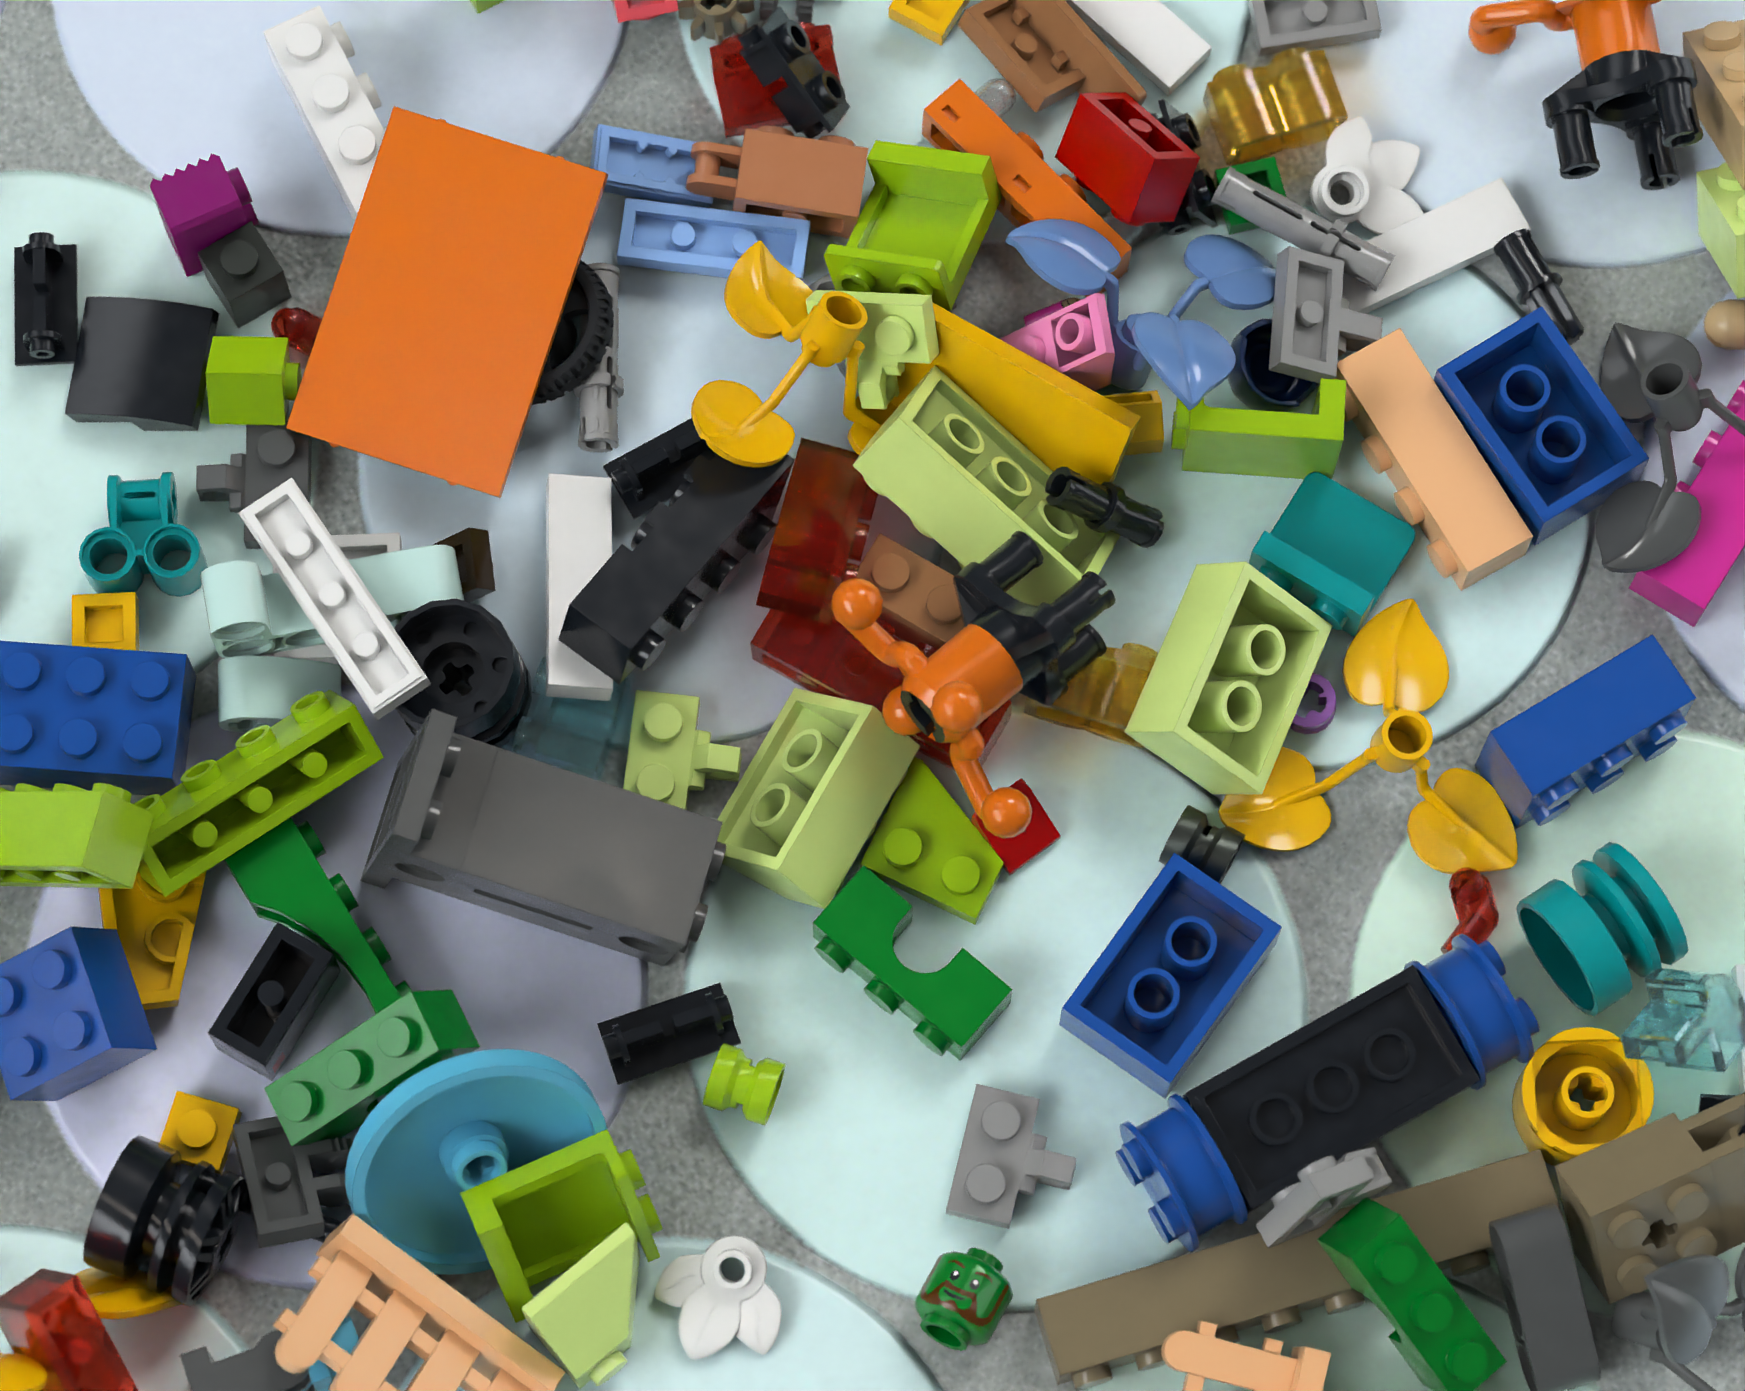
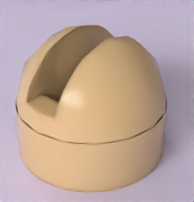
(1726, 324)

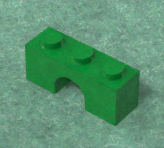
(947, 1005)
(342, 1082)
(1399, 1276)

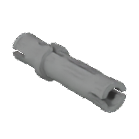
(1302, 227)
(601, 391)

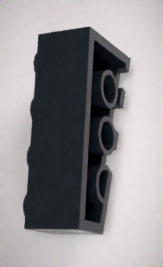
(674, 564)

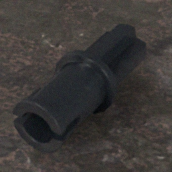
(1537, 283)

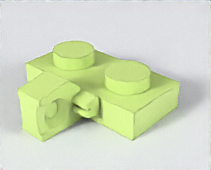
(896, 333)
(669, 752)

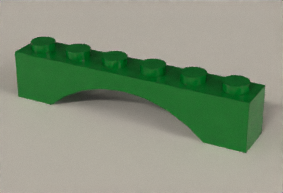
(291, 888)

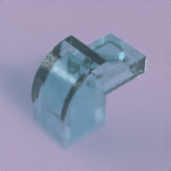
(1689, 1021)

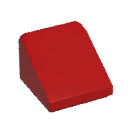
(1024, 847)

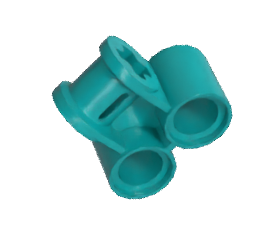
(145, 531)

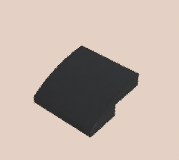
(141, 363)

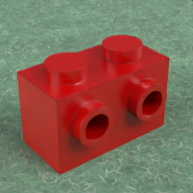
(1127, 158)

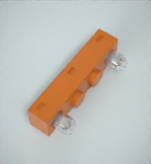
(1028, 186)

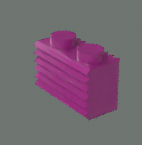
(201, 207)

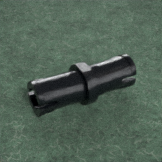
(1104, 507)

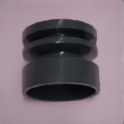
(466, 643)
(152, 1215)

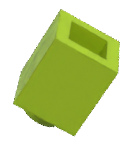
(250, 380)

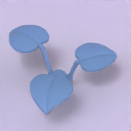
(1183, 353)

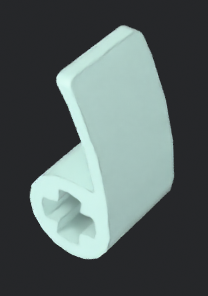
(264, 688)

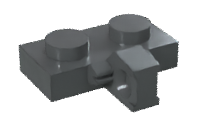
(270, 460)

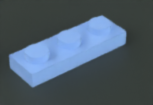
(706, 238)

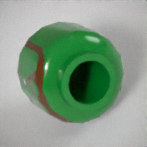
(963, 1299)

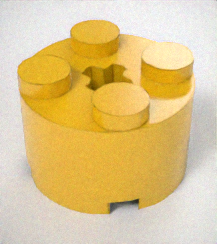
(1587, 1061)

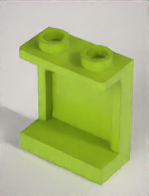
(918, 223)
(1263, 440)
(557, 1212)

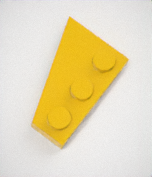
(154, 935)

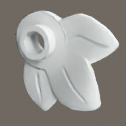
(1371, 174)
(722, 1308)

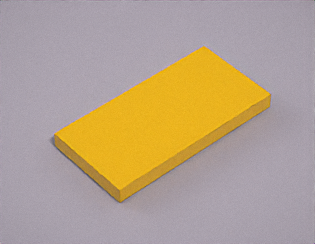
(1035, 403)

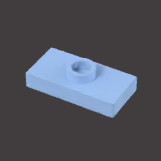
(645, 165)

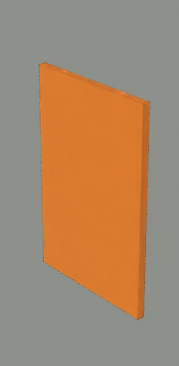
(447, 301)

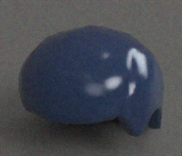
(1252, 379)

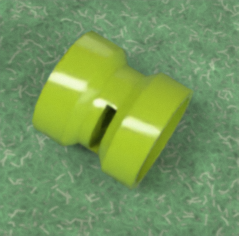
(738, 1082)

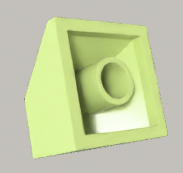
(590, 1310)

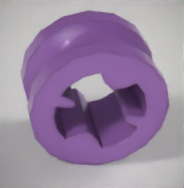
(1315, 721)

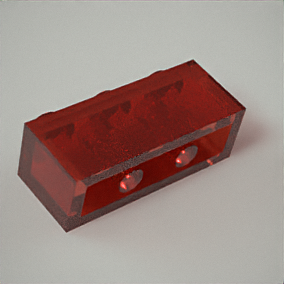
(817, 532)
(60, 1329)

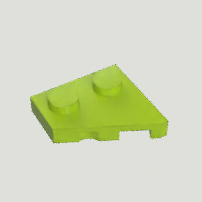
(933, 848)

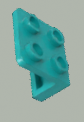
(1333, 551)

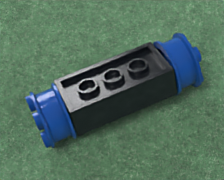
(1327, 1090)

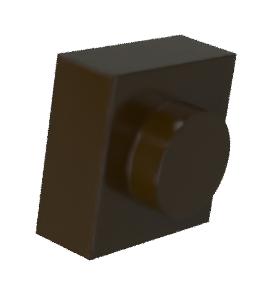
(473, 562)

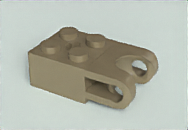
(1657, 1197)

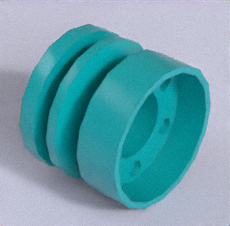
(1602, 928)

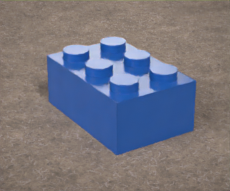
(1541, 424)
(94, 717)
(1586, 733)
(1169, 975)

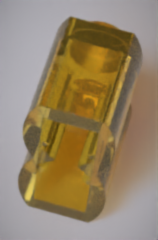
(1274, 105)
(1102, 694)

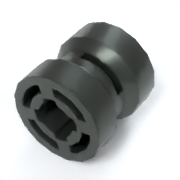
(1202, 845)

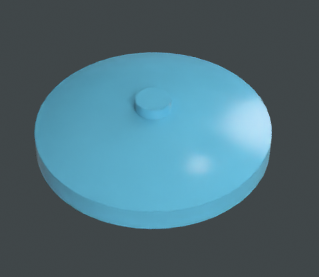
(455, 1131)

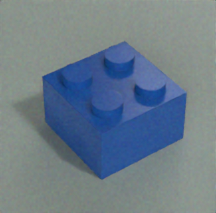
(69, 1015)

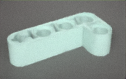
(262, 617)

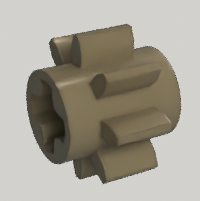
(718, 21)

